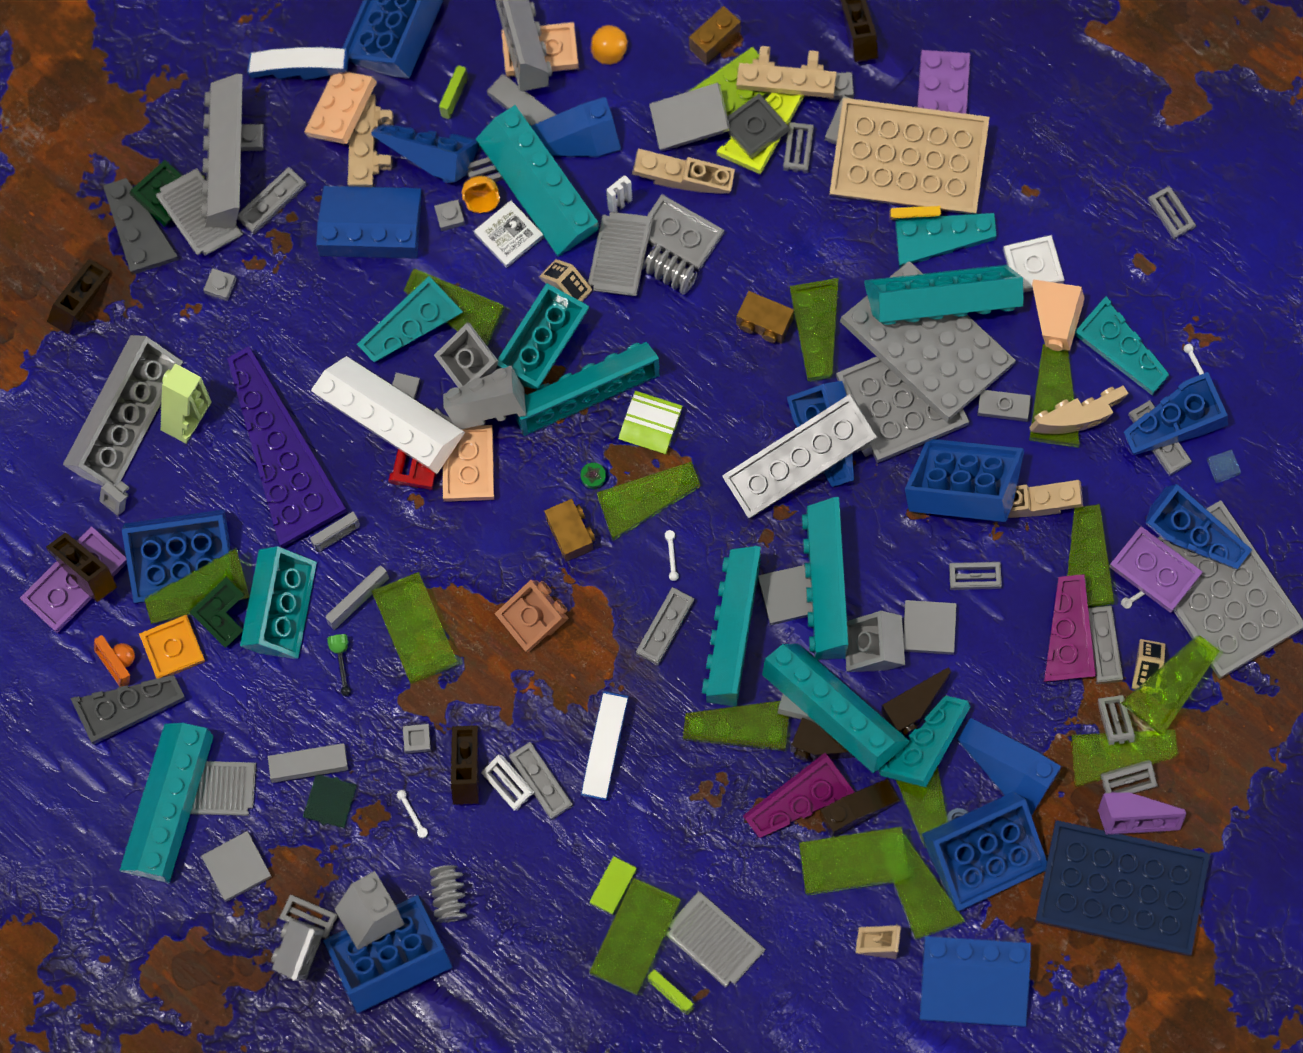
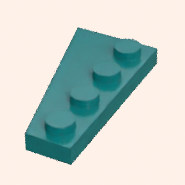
(932, 236)
(415, 316)
(1116, 342)
(927, 744)

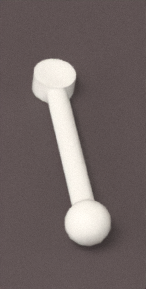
(1188, 348)
(669, 536)
(1127, 602)
(422, 832)

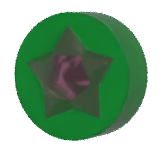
(593, 475)

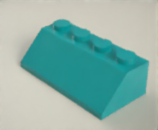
(542, 335)
(278, 603)

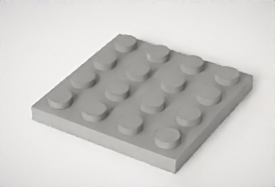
(894, 409)

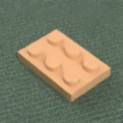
(559, 44)
(340, 107)
(469, 468)

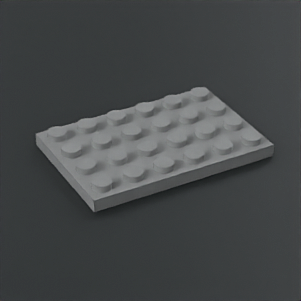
(939, 359)
(1235, 609)

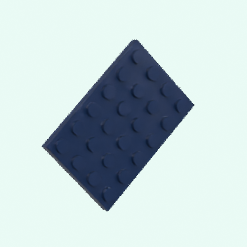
(1122, 888)

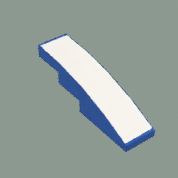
(302, 61)
(605, 745)

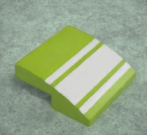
(650, 422)

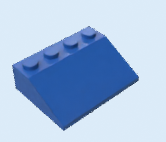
(390, 34)
(369, 222)
(965, 480)
(171, 548)
(986, 850)
(392, 961)
(975, 981)

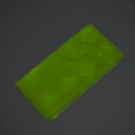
(414, 627)
(854, 861)
(635, 936)

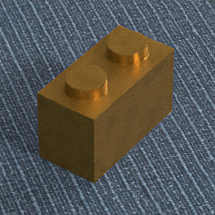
(714, 35)
(764, 317)
(569, 529)

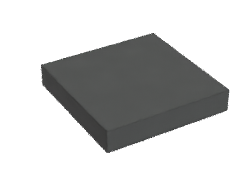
(756, 126)

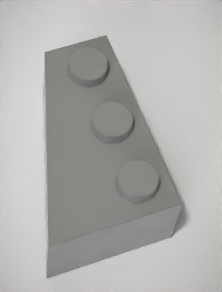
(486, 399)

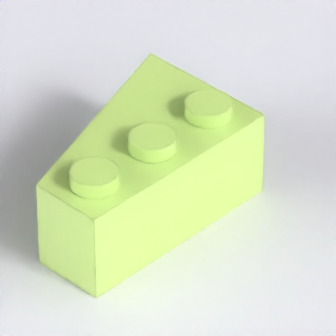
(182, 402)

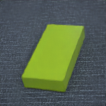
(453, 92)
(613, 885)
(670, 992)

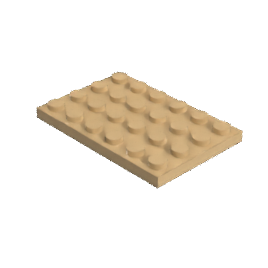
(909, 156)

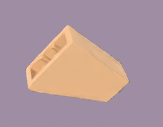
(1058, 312)

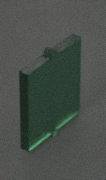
(330, 801)

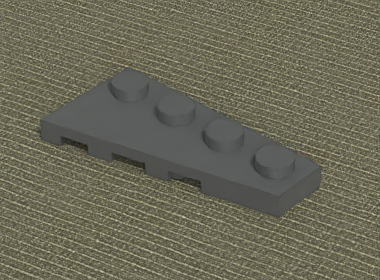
(139, 234)
(121, 708)

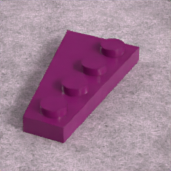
(1070, 639)
(799, 797)

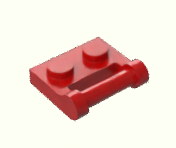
(418, 476)

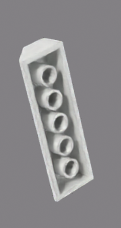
(388, 413)

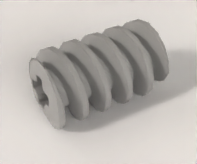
(670, 270)
(447, 893)

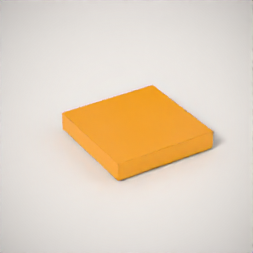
(172, 647)

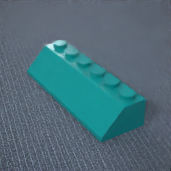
(537, 181)
(944, 294)
(588, 387)
(826, 580)
(733, 626)
(833, 706)
(167, 801)

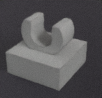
(114, 497)

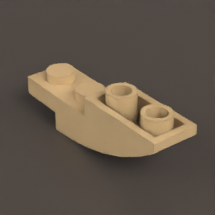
(682, 174)
(1078, 416)
(1046, 499)

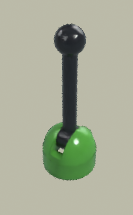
(338, 645)

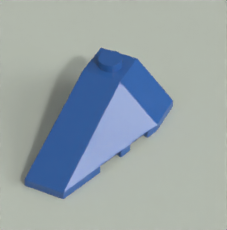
(580, 131)
(437, 155)
(809, 404)
(1182, 415)
(1189, 525)
(1009, 763)

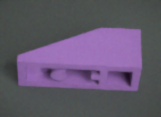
(1137, 814)

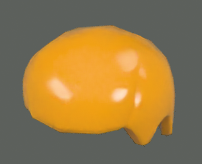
(609, 44)
(480, 194)

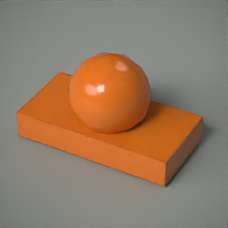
(115, 659)

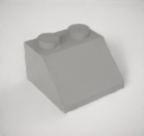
(466, 357)
(875, 642)
(368, 911)
(297, 949)

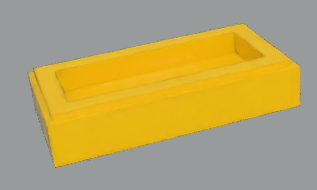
(915, 212)

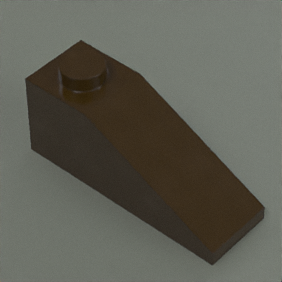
(860, 30)
(77, 296)
(82, 566)
(911, 706)
(813, 741)
(465, 765)
(858, 807)

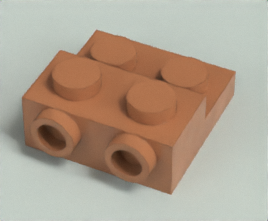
(532, 614)

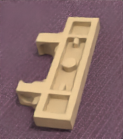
(767, 77)
(362, 158)

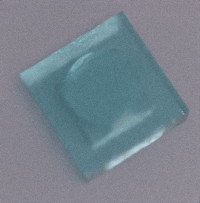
(1223, 466)

